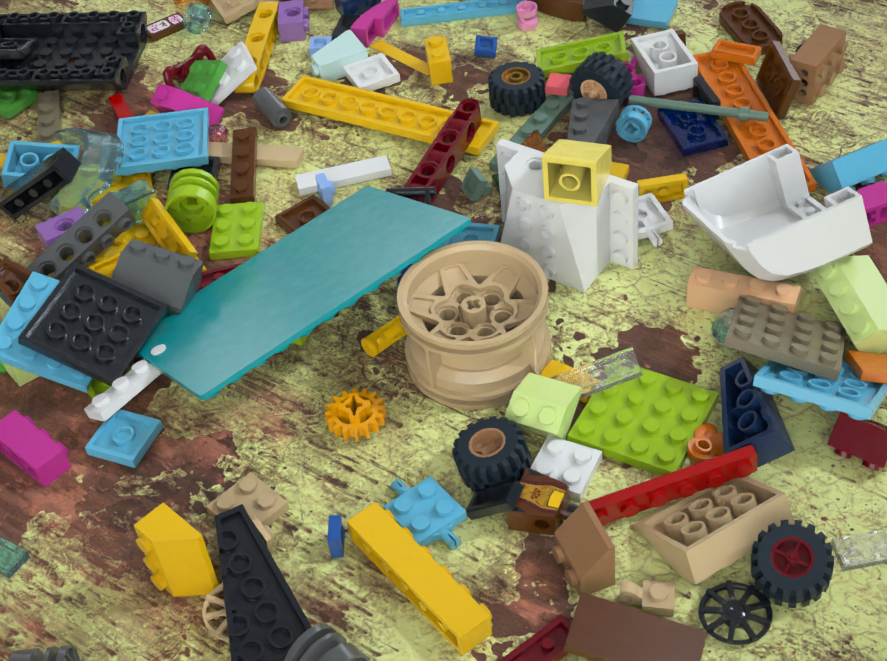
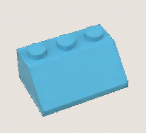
(853, 168)

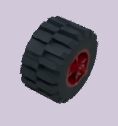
(792, 563)

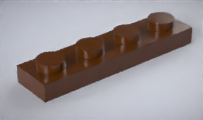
(243, 165)

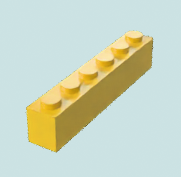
(421, 578)

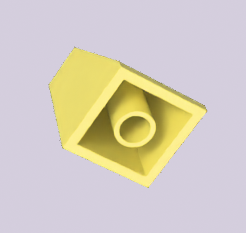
(576, 171)

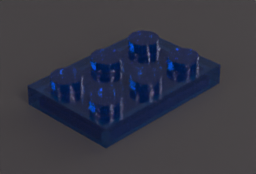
(692, 130)

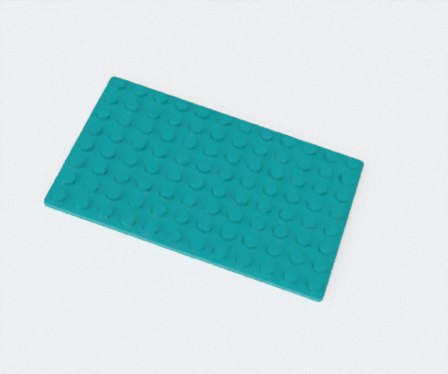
(295, 287)

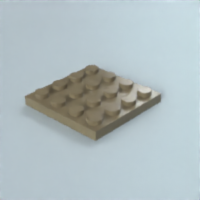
(787, 337)

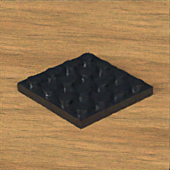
(93, 324)

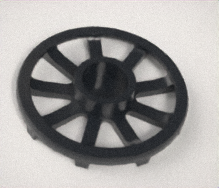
(735, 612)

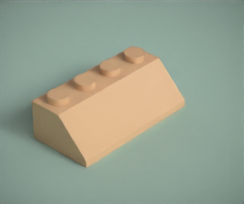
(720, 290)

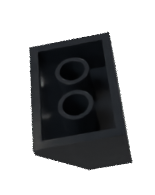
(609, 13)

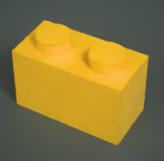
(438, 60)

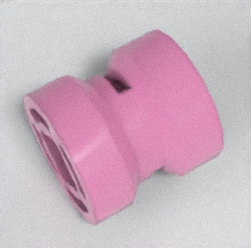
(527, 15)

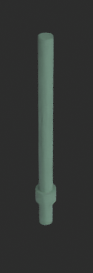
(742, 114)

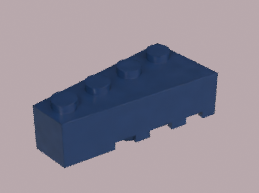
(750, 415)

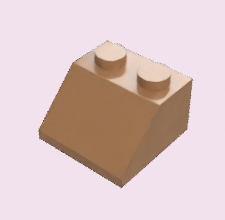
(585, 551)

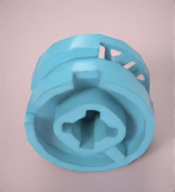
(632, 124)

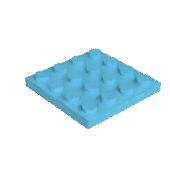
(164, 141)
(22, 311)
(846, 395)

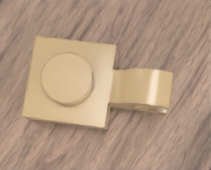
(654, 596)

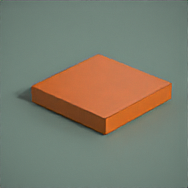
(868, 366)

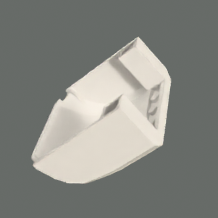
(771, 221)

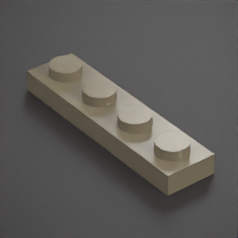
(49, 116)

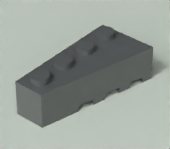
(593, 119)

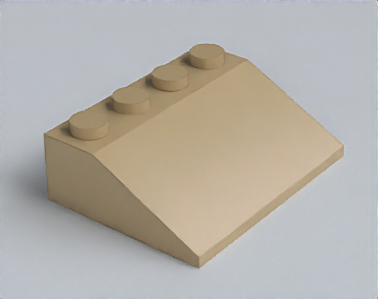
(714, 526)

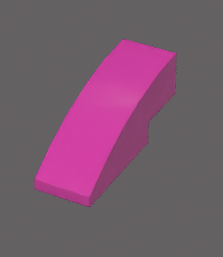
(376, 21)

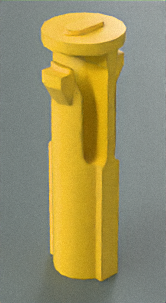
(383, 337)

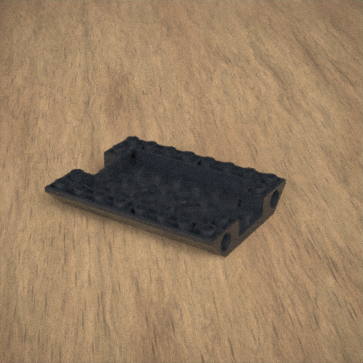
(101, 43)

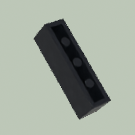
(39, 183)

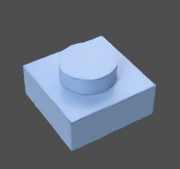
(317, 43)
(325, 189)

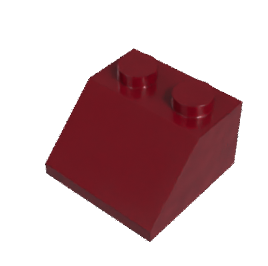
(861, 439)

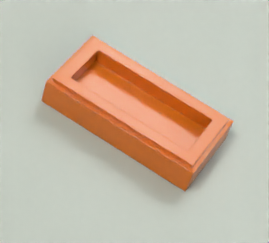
(736, 52)

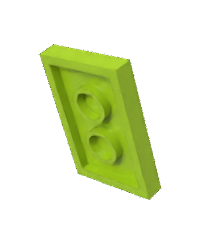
(237, 230)

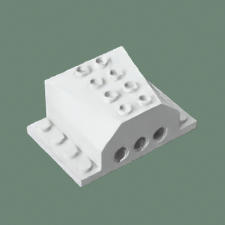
(565, 238)

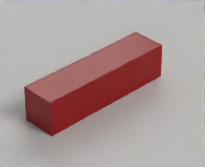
(119, 106)

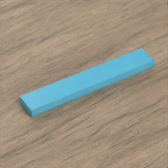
(456, 11)

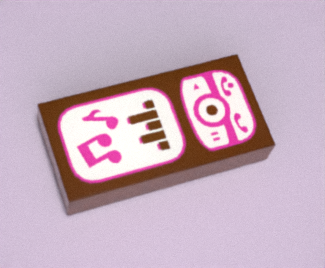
(165, 27)

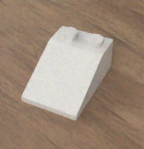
(665, 62)

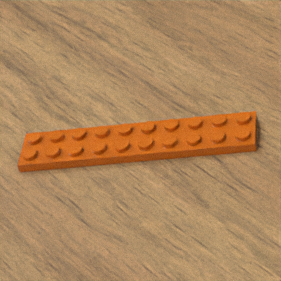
(736, 89)

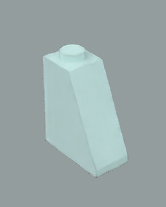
(331, 58)

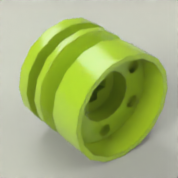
(193, 200)

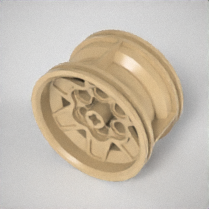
(474, 322)

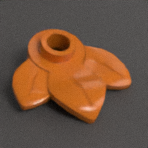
(705, 444)

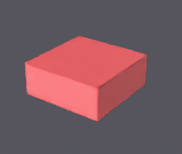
(558, 84)

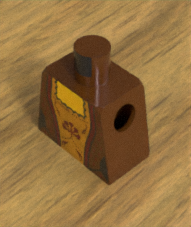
(541, 504)

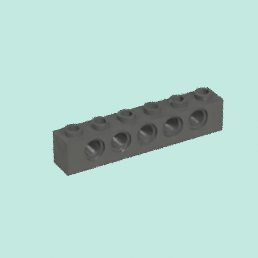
(72, 241)

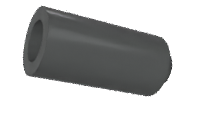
(272, 107)

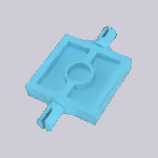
(427, 512)

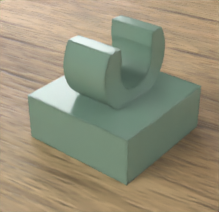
(475, 184)

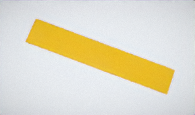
(401, 56)

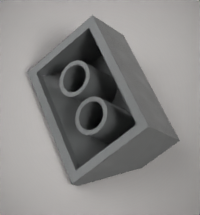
(159, 273)

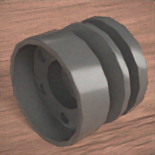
(324, 644)

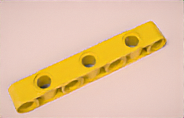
(260, 43)

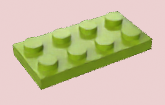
(568, 56)

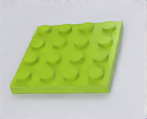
(645, 421)

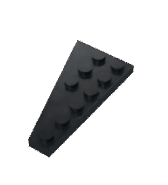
(258, 601)

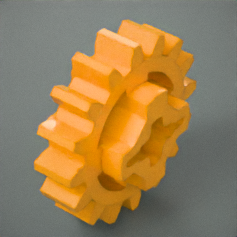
(355, 414)

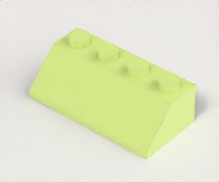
(858, 299)

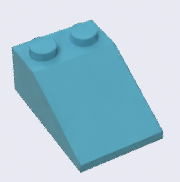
(26, 155)

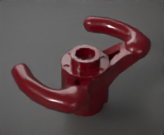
(181, 70)

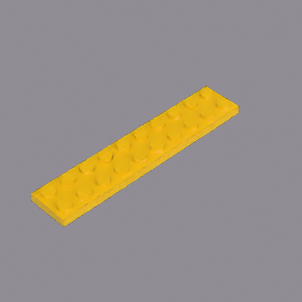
(379, 111)

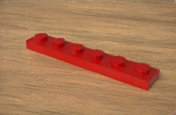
(675, 485)

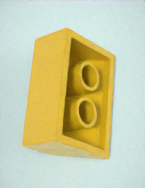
(175, 554)

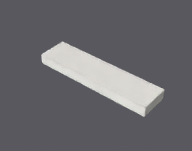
(345, 174)

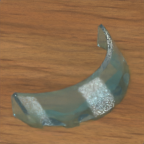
(100, 159)

